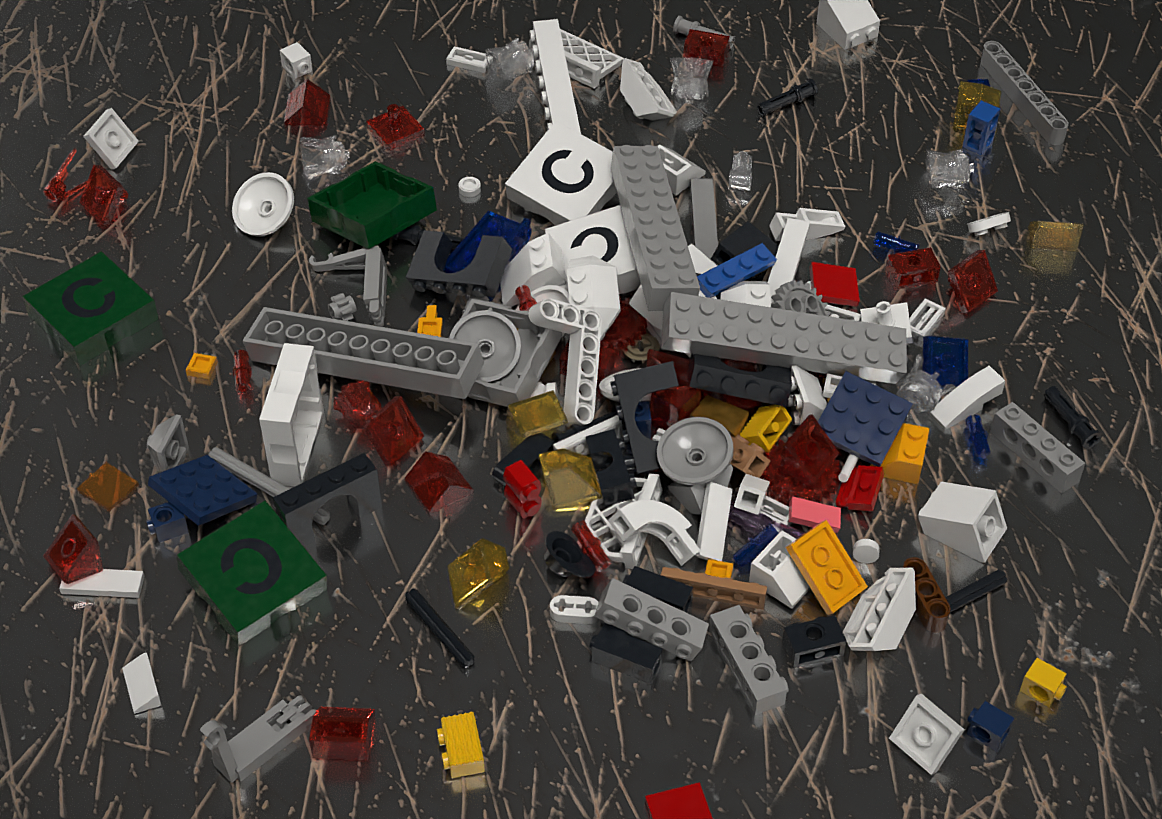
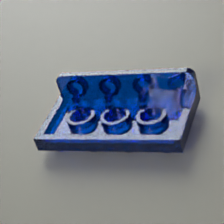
(490, 225)

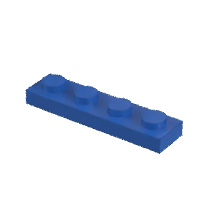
(735, 270)

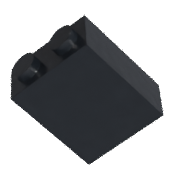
(741, 241)

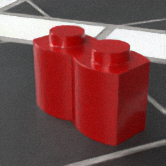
(522, 489)

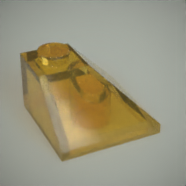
(968, 97)
(569, 478)
(476, 570)

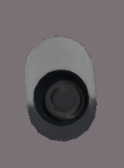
(566, 557)

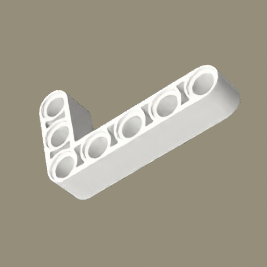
(577, 354)

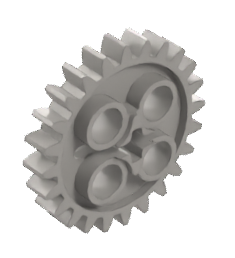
(799, 298)

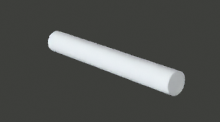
(848, 468)

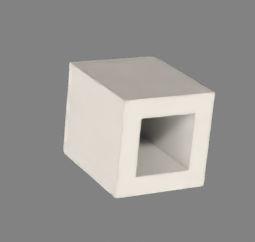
(751, 494)

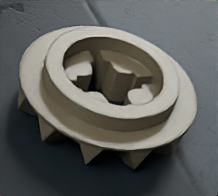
(648, 342)

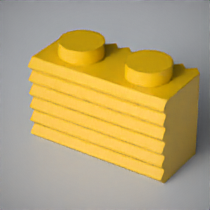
(766, 426)
(462, 745)

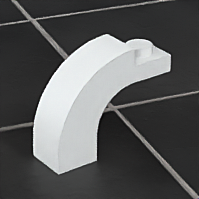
(659, 520)

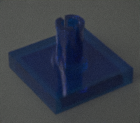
(947, 358)

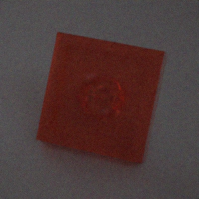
(395, 127)
(102, 195)
(972, 281)
(393, 431)

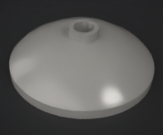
(498, 334)
(692, 440)

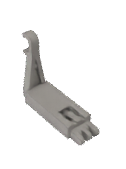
(374, 280)
(259, 740)

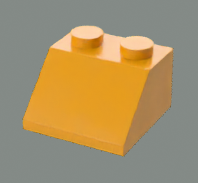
(906, 454)

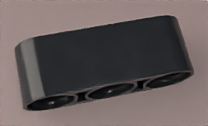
(528, 452)

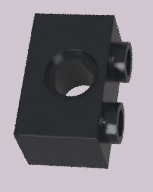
(828, 641)

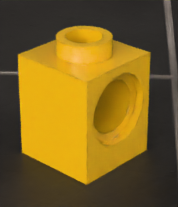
(1044, 682)

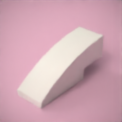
(821, 222)
(968, 398)

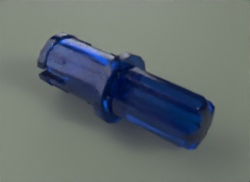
(894, 243)
(978, 436)
(755, 545)

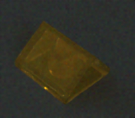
(1055, 235)
(535, 415)

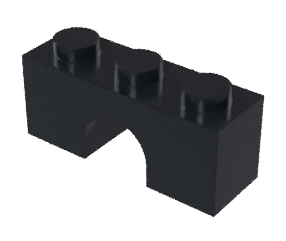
(614, 481)

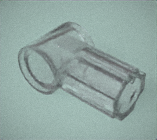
(741, 172)

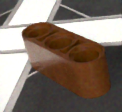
(928, 597)

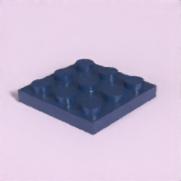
(863, 418)
(202, 489)

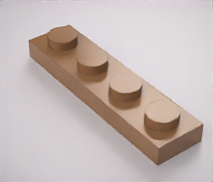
(719, 588)

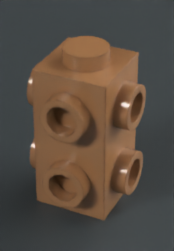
(748, 458)

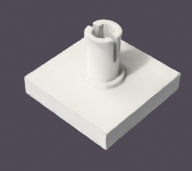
(111, 138)
(890, 315)
(926, 734)

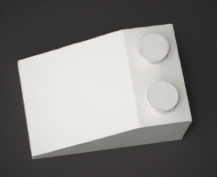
(535, 266)

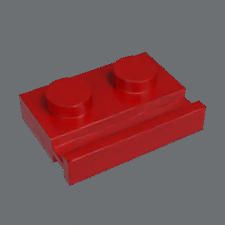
(861, 488)

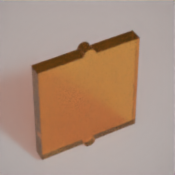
(107, 486)

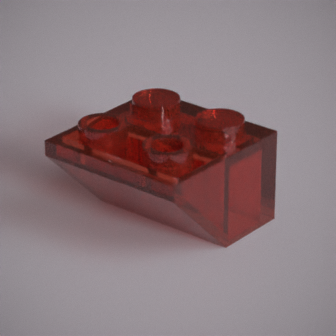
(341, 733)

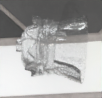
(514, 59)
(690, 78)
(322, 156)
(948, 169)
(922, 388)

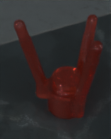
(56, 188)

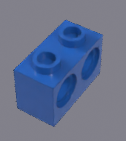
(981, 127)

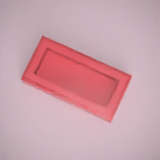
(812, 513)

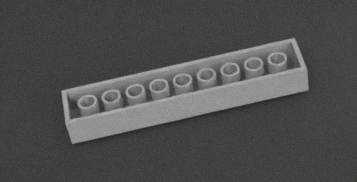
(653, 224)
(783, 338)
(369, 352)

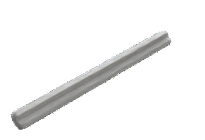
(258, 479)

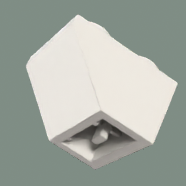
(679, 169)
(805, 396)
(779, 572)

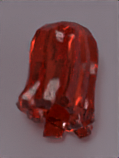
(357, 403)

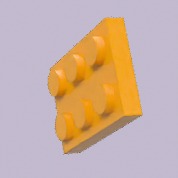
(826, 567)

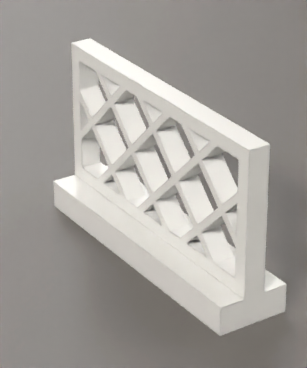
(580, 66)
(633, 546)

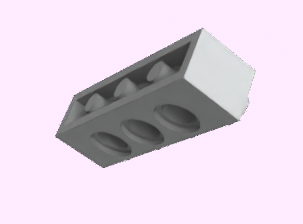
(1037, 447)
(651, 620)
(760, 694)

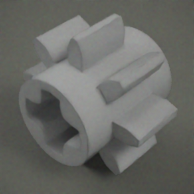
(342, 307)

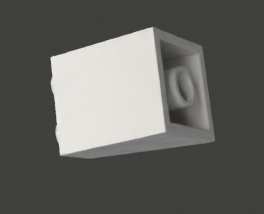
(848, 21)
(964, 519)

